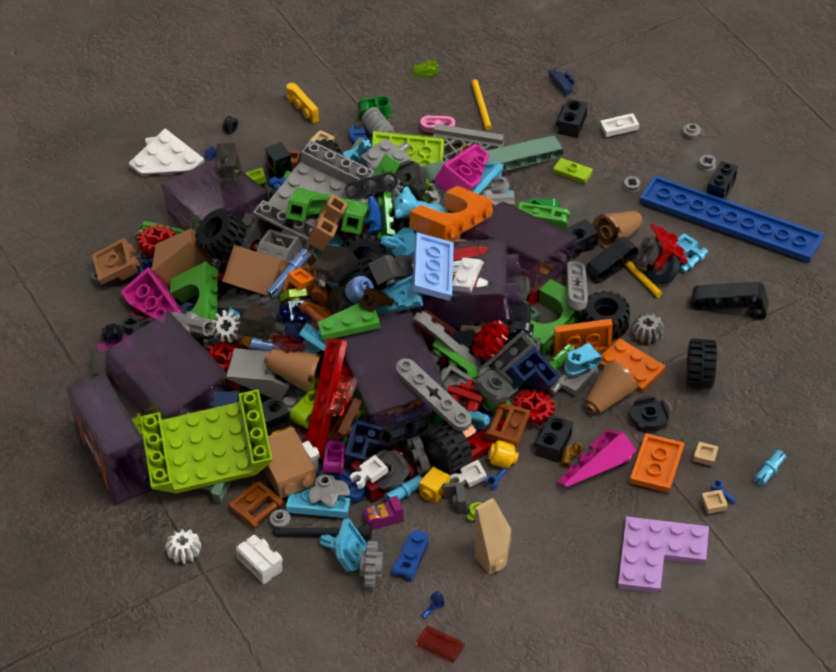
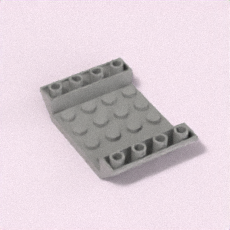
(320, 172)

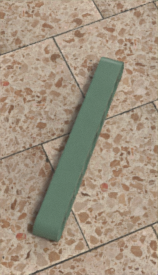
(513, 155)

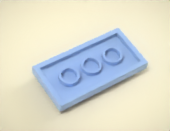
(433, 266)

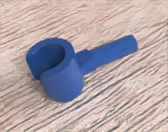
(494, 479)
(719, 486)

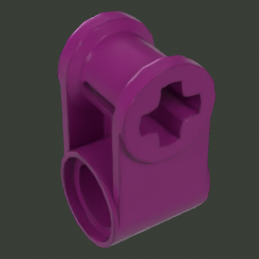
(333, 457)

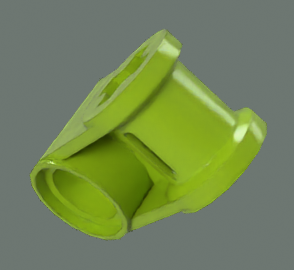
(302, 411)

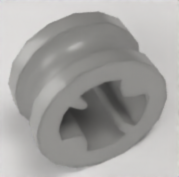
(705, 163)
(631, 180)

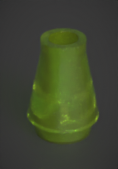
(427, 68)

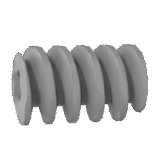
(375, 121)

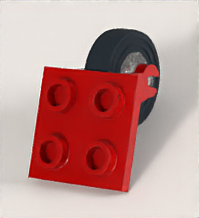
(669, 258)

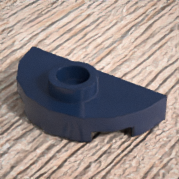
(563, 80)

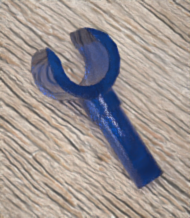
(210, 153)
(438, 601)

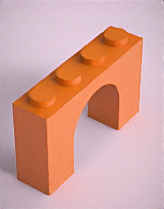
(468, 208)

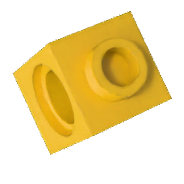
(432, 485)

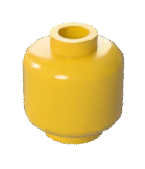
(502, 454)

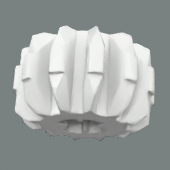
(220, 331)
(183, 546)

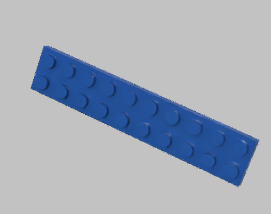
(732, 218)

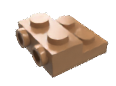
(116, 261)

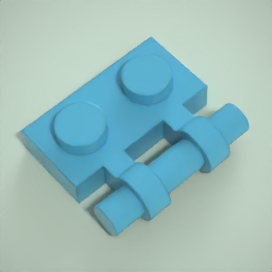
(690, 247)

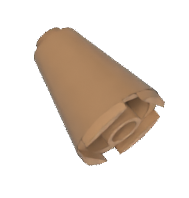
(616, 225)
(294, 367)
(610, 387)

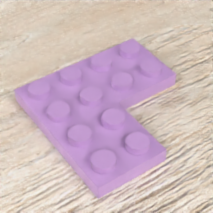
(653, 541)

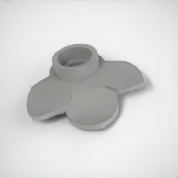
(329, 491)

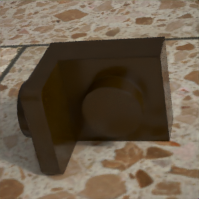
(374, 297)

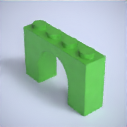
(308, 202)
(200, 281)
(555, 298)

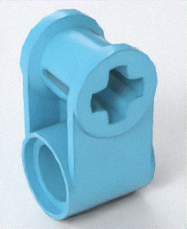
(582, 360)

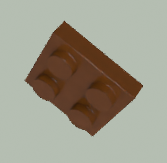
(342, 426)

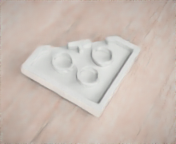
(165, 157)

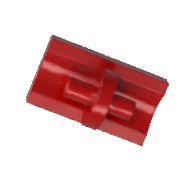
(473, 400)

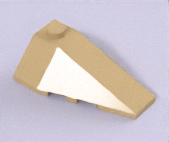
(491, 537)

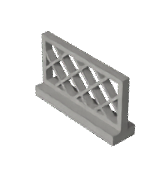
(466, 136)

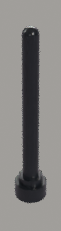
(364, 530)

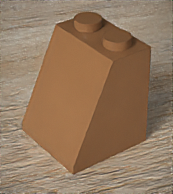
(177, 256)
(253, 270)
(291, 465)

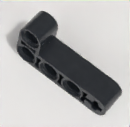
(732, 296)

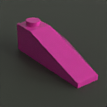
(463, 169)
(150, 295)
(606, 452)

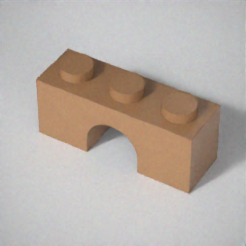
(327, 222)

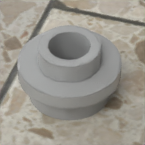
(691, 131)
(280, 523)

